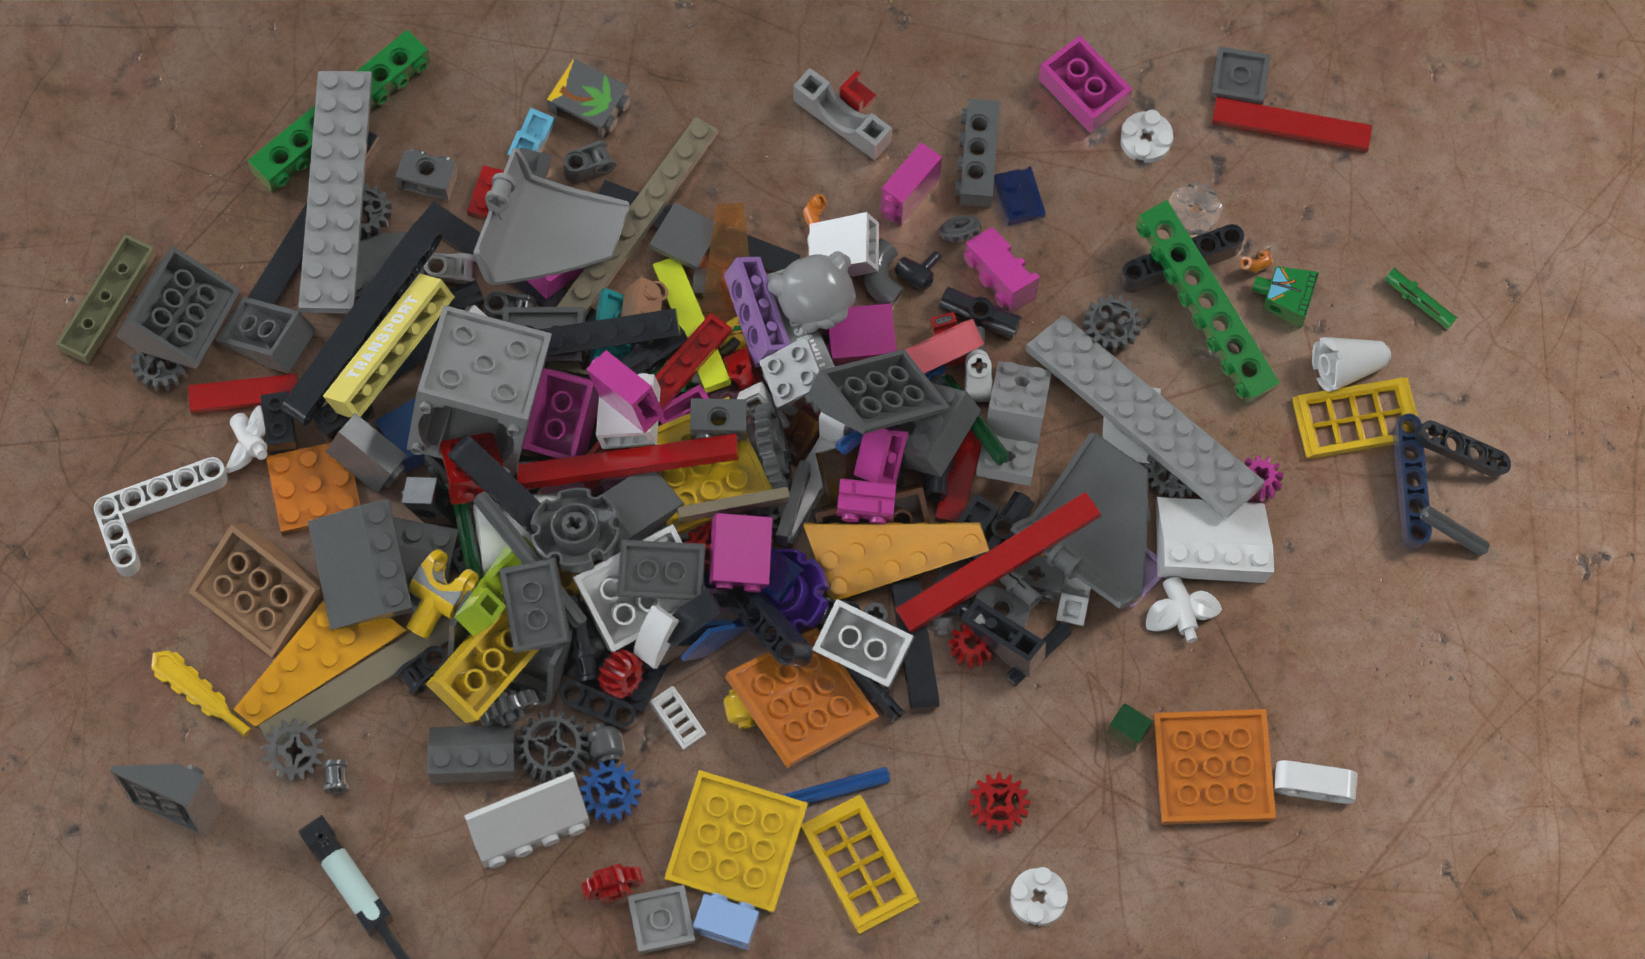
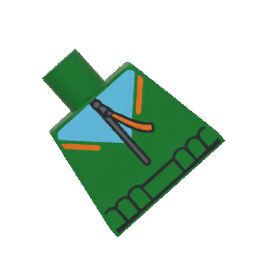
(1288, 293)

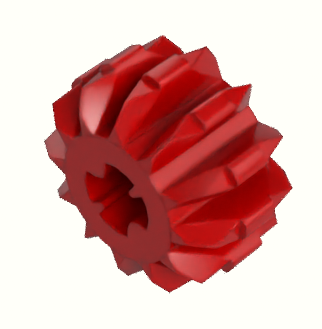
(961, 648)
(621, 674)

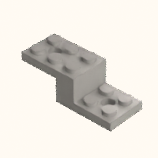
(1016, 420)

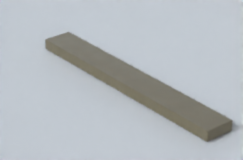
(358, 680)

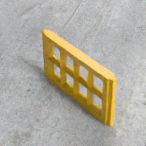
(1307, 427)
(885, 910)

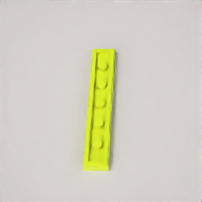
(681, 296)

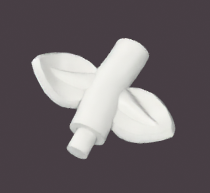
(249, 434)
(1181, 609)

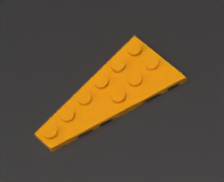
(877, 554)
(311, 661)

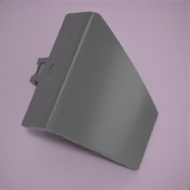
(1113, 548)

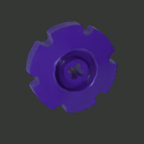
(805, 600)

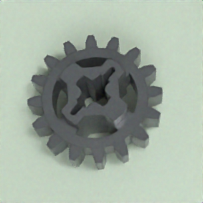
(293, 735)

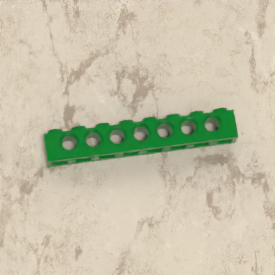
(383, 64)
(1164, 218)

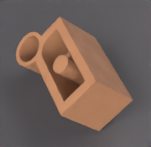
(643, 297)

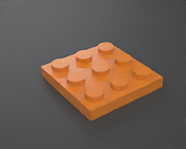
(309, 486)

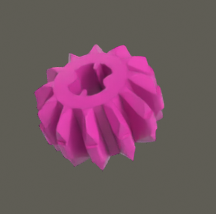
(1269, 473)

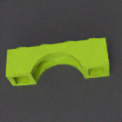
(486, 599)

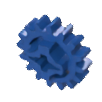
(615, 781)

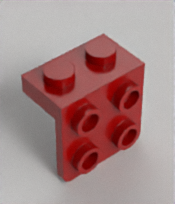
(461, 487)

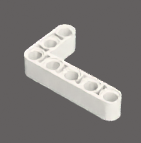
(830, 432)
(152, 504)

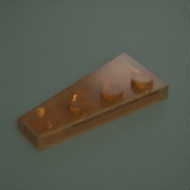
(726, 244)

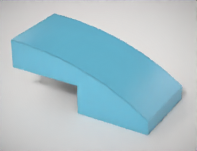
(533, 132)

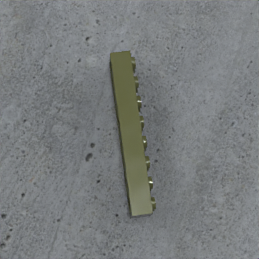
(106, 299)

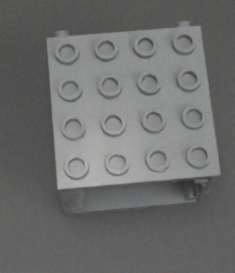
(478, 382)

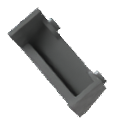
(540, 673)

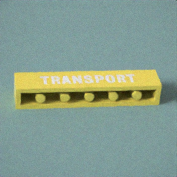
(388, 346)

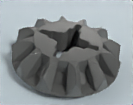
(960, 228)

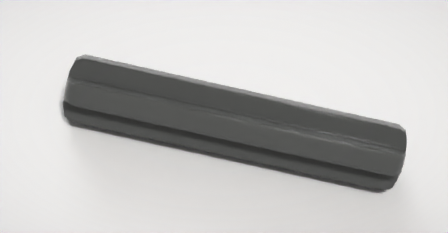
(1454, 530)

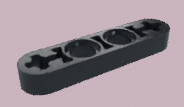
(1463, 446)

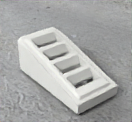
(760, 392)
(664, 698)

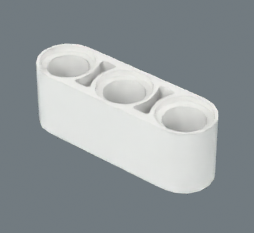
(1315, 782)

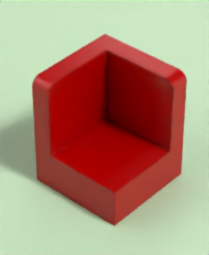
(856, 94)

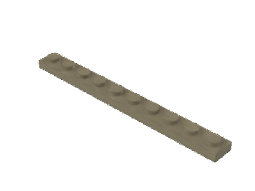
(643, 212)

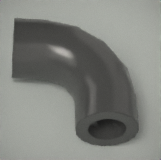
(879, 283)

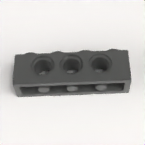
(984, 115)

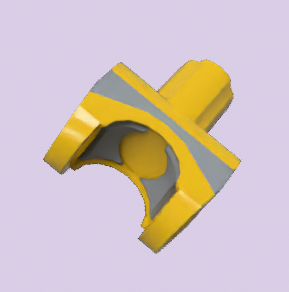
(436, 594)

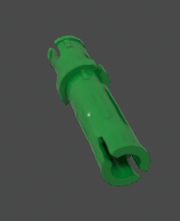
(1396, 280)

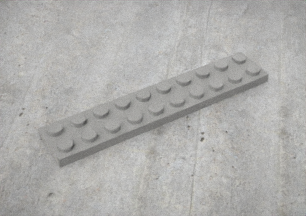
(335, 192)
(1145, 416)

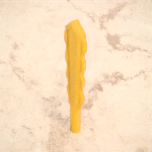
(185, 680)

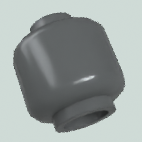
(605, 744)

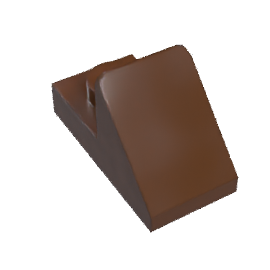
(802, 434)

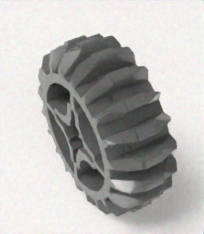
(541, 744)

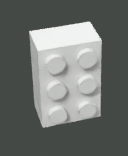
(863, 643)

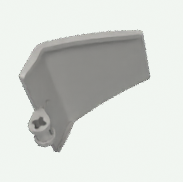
(544, 226)

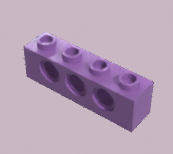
(755, 308)

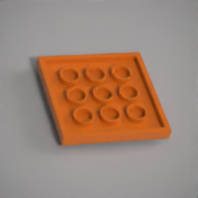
(801, 705)
(1214, 767)

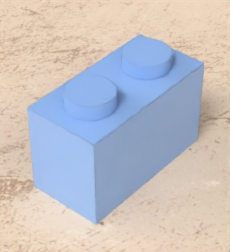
(726, 921)

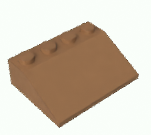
(257, 588)

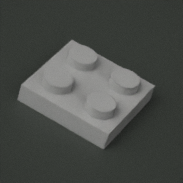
(661, 919)

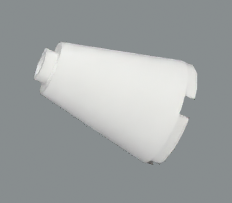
(1347, 360)

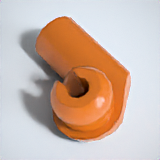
(814, 209)
(1254, 266)

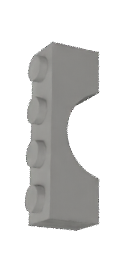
(862, 130)

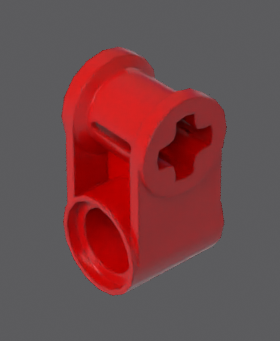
(742, 369)

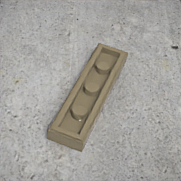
(733, 504)

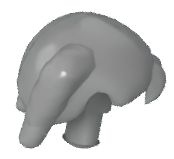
(815, 290)

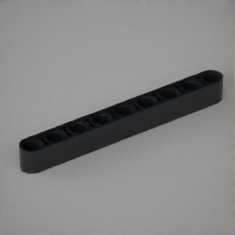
(361, 321)

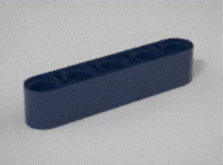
(1406, 493)

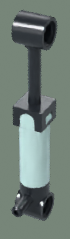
(350, 882)

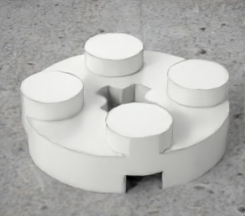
(1151, 123)
(1042, 881)

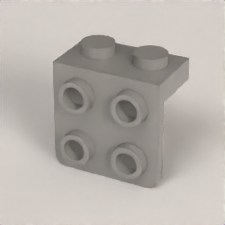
(790, 374)

